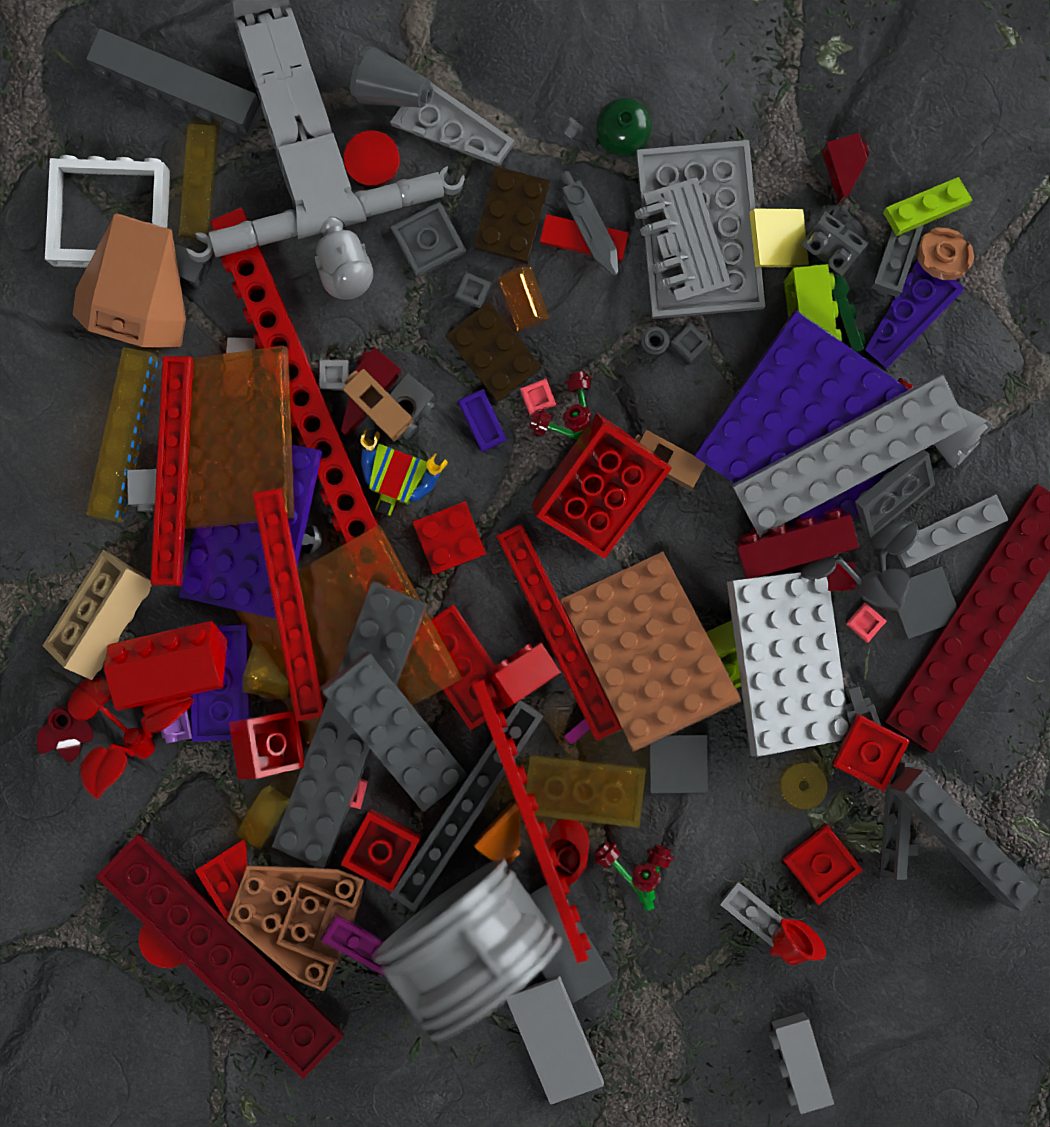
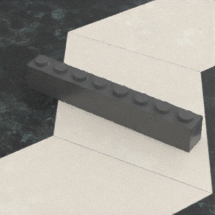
(463, 810)

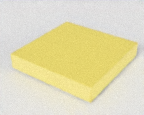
(778, 237)

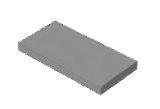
(555, 1040)

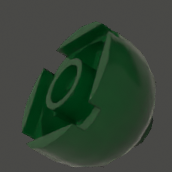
(623, 127)

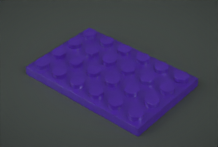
(229, 562)

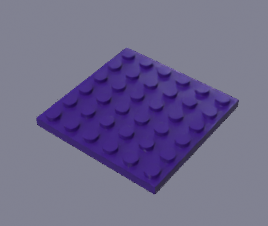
(792, 397)

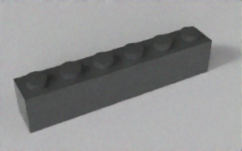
(172, 81)
(963, 838)

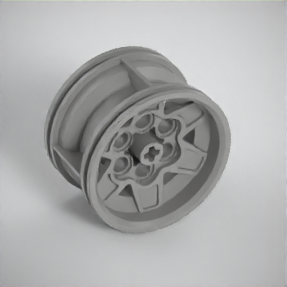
(467, 950)

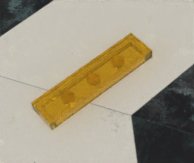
(198, 180)

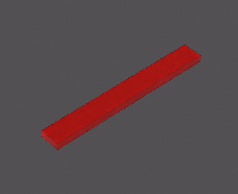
(172, 471)
(288, 603)
(559, 632)

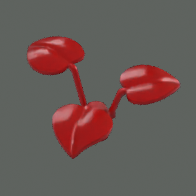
(104, 765)

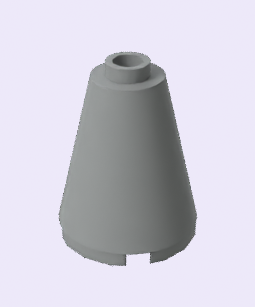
(963, 442)

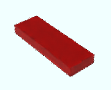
(565, 235)

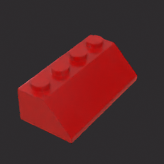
(166, 665)

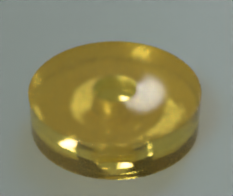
(816, 785)

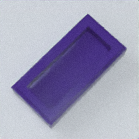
(482, 420)

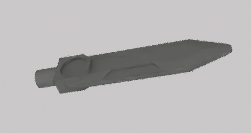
(589, 223)

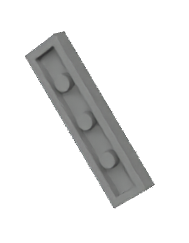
(954, 530)

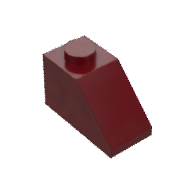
(844, 163)

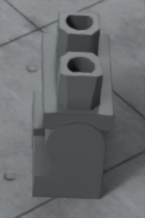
(831, 246)

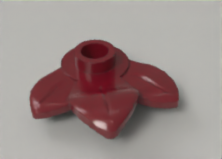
(65, 738)

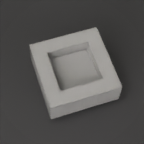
(333, 374)

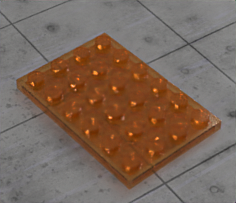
(238, 436)

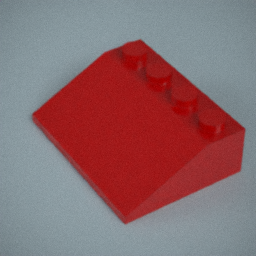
(600, 486)

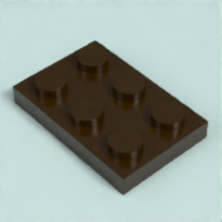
(511, 214)
(493, 352)

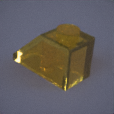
(263, 817)

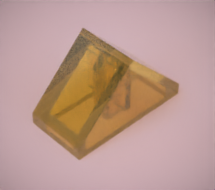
(263, 675)

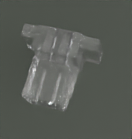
(573, 128)

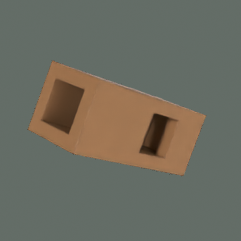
(377, 404)
(685, 466)

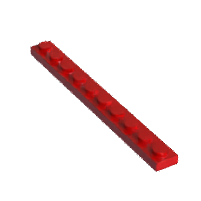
(536, 830)

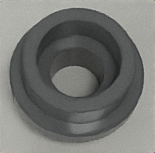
(655, 332)

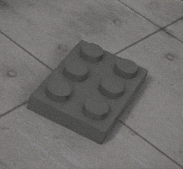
(895, 492)

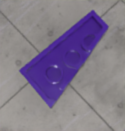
(910, 315)

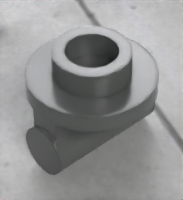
(311, 539)

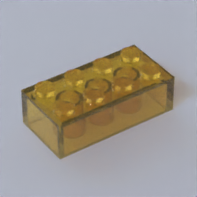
(586, 789)

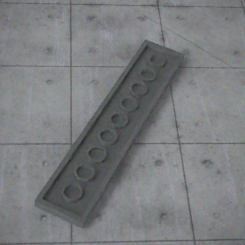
(337, 751)

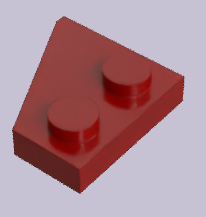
(224, 875)

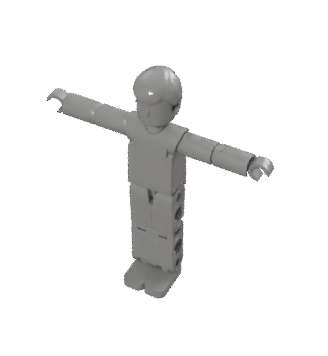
(312, 164)

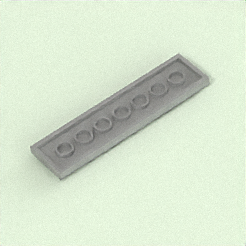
(850, 454)

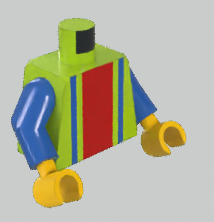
(396, 474)

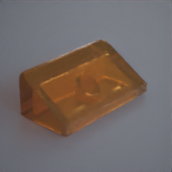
(524, 297)

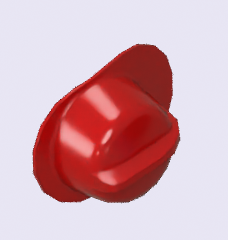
(571, 847)
(797, 943)

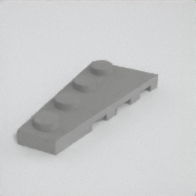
(455, 127)

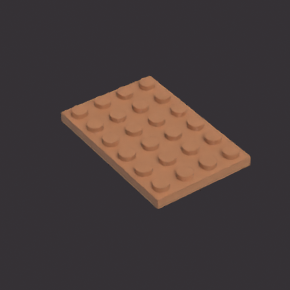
(649, 651)

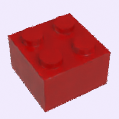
(524, 674)
(266, 745)
(381, 849)

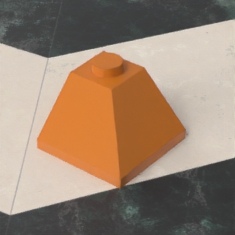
(502, 835)

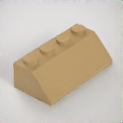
(97, 615)

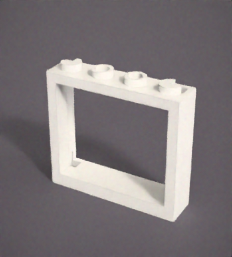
(97, 165)

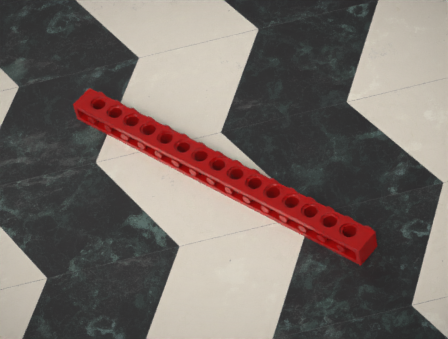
(304, 382)

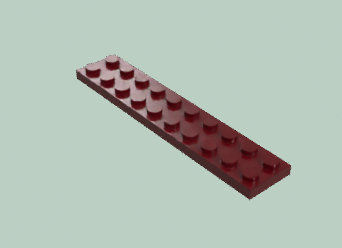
(977, 626)
(220, 955)

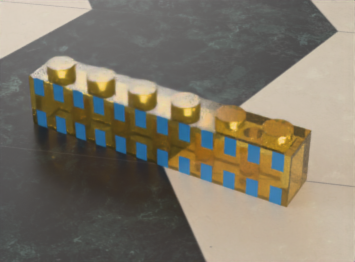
(122, 434)

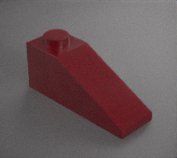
(383, 372)

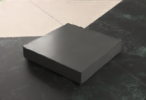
(428, 239)
(926, 603)
(679, 764)

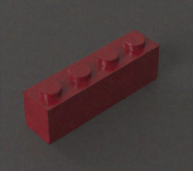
(796, 544)

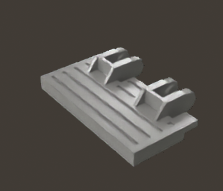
(688, 239)

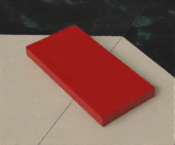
(469, 660)

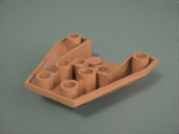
(133, 286)
(288, 912)

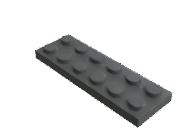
(394, 730)

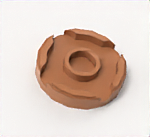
(944, 254)

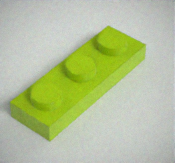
(927, 206)

